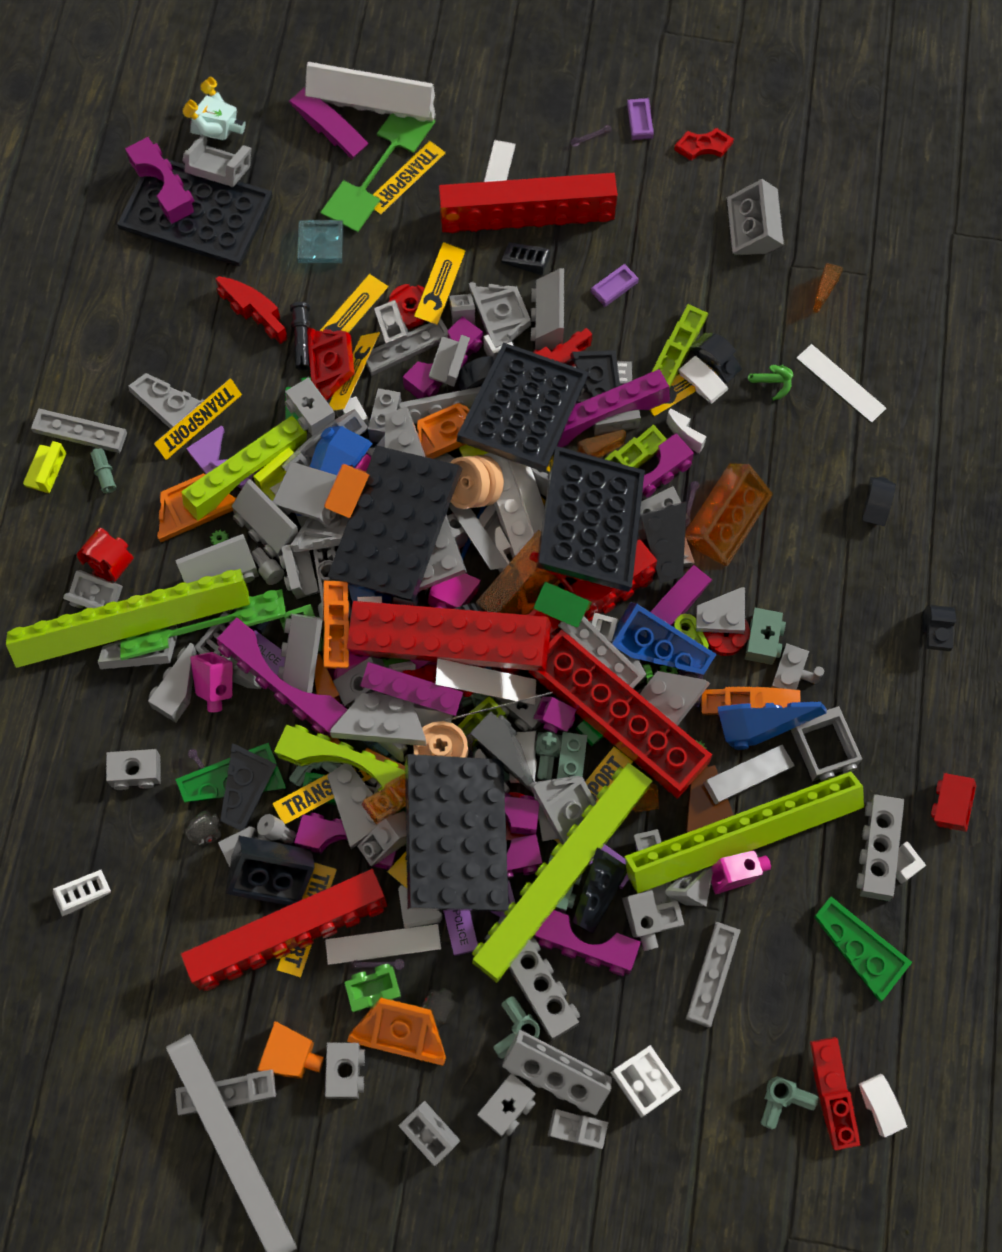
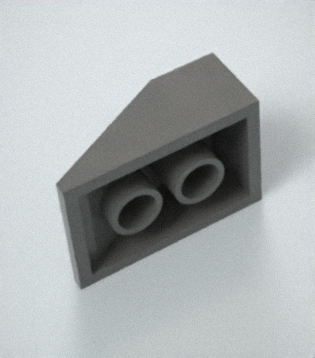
(499, 741)

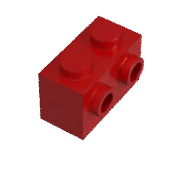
(954, 802)

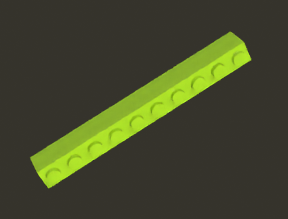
(127, 618)
(744, 832)
(561, 873)

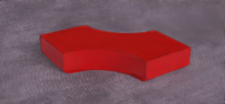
(713, 143)

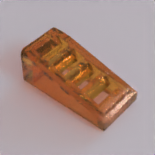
(829, 278)
(602, 444)

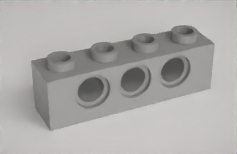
(891, 811)
(553, 1024)
(550, 1060)

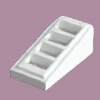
(75, 904)

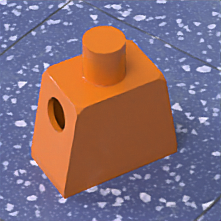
(289, 1053)

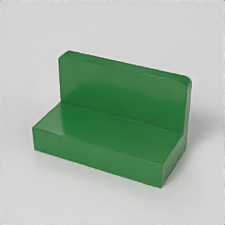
(562, 604)

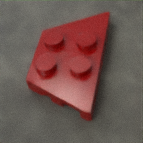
(330, 360)

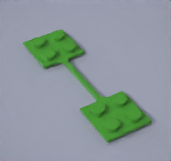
(354, 203)
(261, 609)

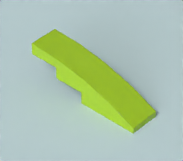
(679, 344)
(638, 450)

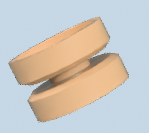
(478, 483)
(443, 740)

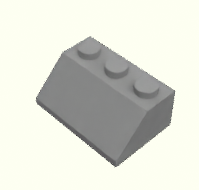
(755, 219)
(548, 311)
(263, 520)
(215, 560)
(300, 651)

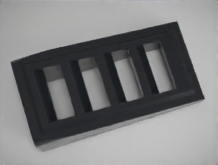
(528, 265)

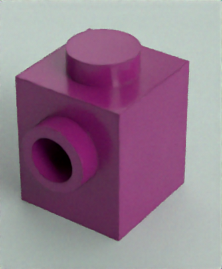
(554, 714)

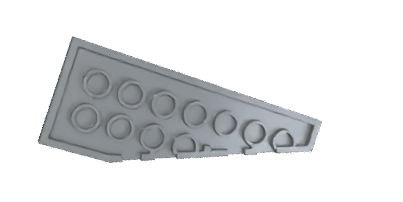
(445, 559)

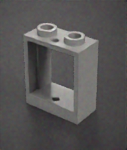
(835, 717)

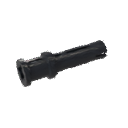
(299, 326)

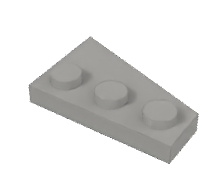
(163, 400)
(111, 658)
(349, 794)

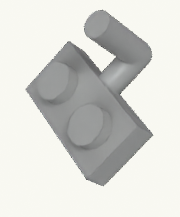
(791, 669)

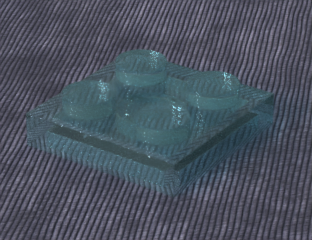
(320, 241)

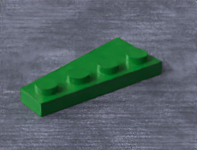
(212, 780)
(864, 949)

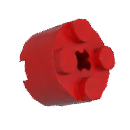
(105, 555)

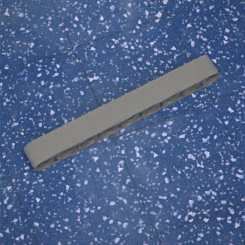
(230, 1146)

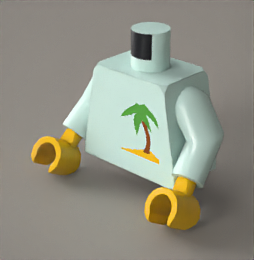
(213, 115)

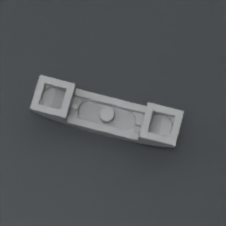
(304, 454)
(667, 907)
(234, 1091)

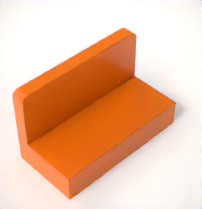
(346, 490)

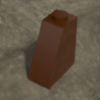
(701, 807)

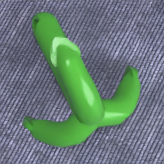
(783, 375)

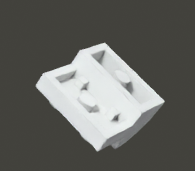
(645, 1081)

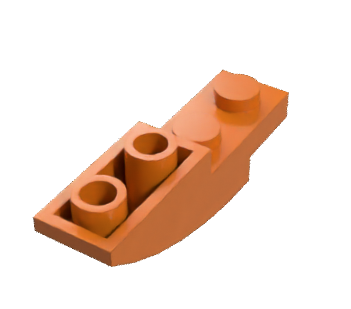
(744, 695)

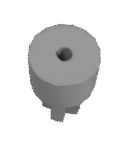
(269, 568)
(275, 829)

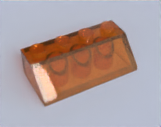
(729, 513)
(518, 584)

